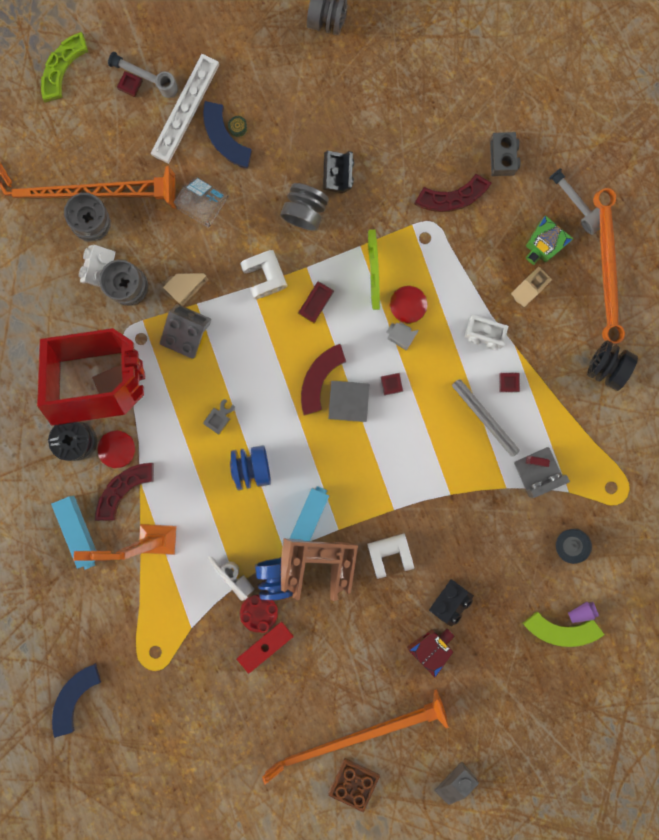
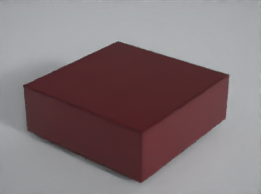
(129, 83)
(509, 382)
(391, 384)
(537, 461)

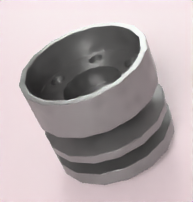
(329, 12)
(304, 206)
(83, 208)
(114, 279)

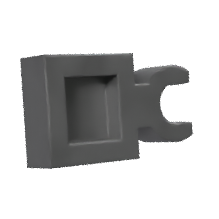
(217, 419)

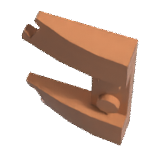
(338, 554)

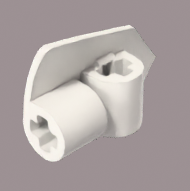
(240, 586)

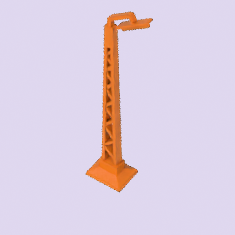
(163, 188)
(152, 539)
(430, 712)

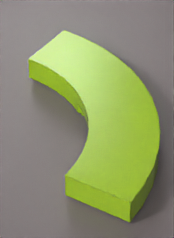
(58, 63)
(374, 268)
(563, 636)

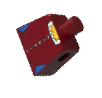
(432, 650)

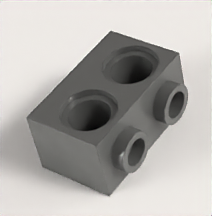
(500, 154)

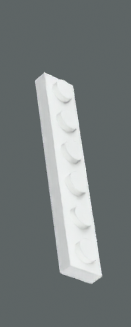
(185, 108)

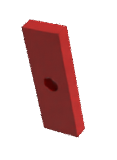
(257, 655)

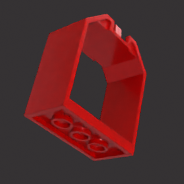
(89, 407)

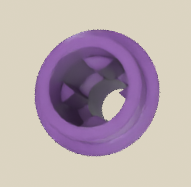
(584, 613)

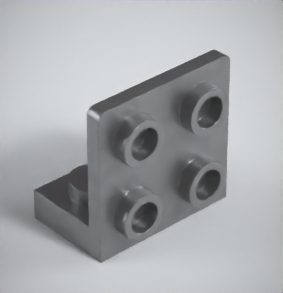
(184, 330)
(540, 479)

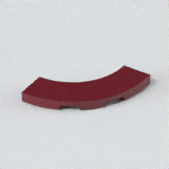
(454, 200)
(316, 375)
(119, 486)

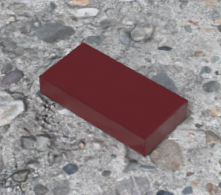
(316, 302)

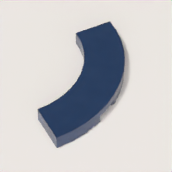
(220, 137)
(69, 695)

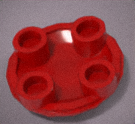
(408, 304)
(116, 449)
(258, 614)

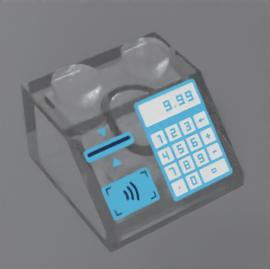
(200, 201)

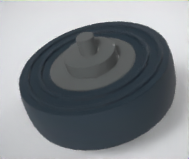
(573, 546)

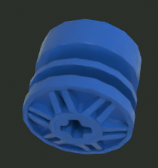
(250, 467)
(271, 572)

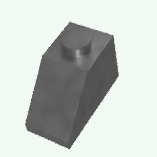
(457, 785)

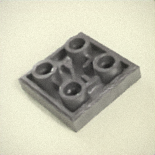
(349, 401)

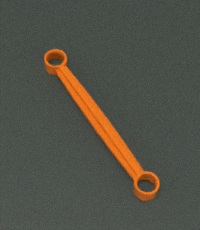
(609, 265)

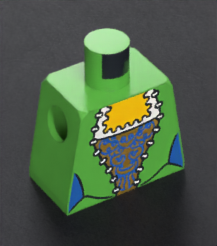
(546, 241)

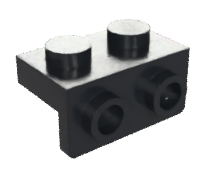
(338, 171)
(451, 603)

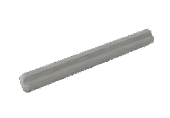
(485, 417)

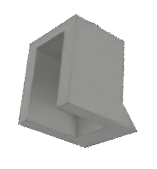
(401, 335)

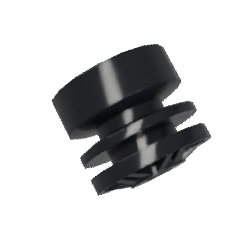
(612, 366)
(81, 446)

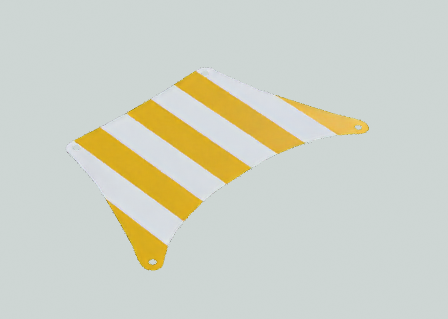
(407, 451)

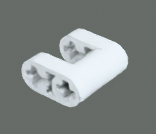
(272, 271)
(388, 547)

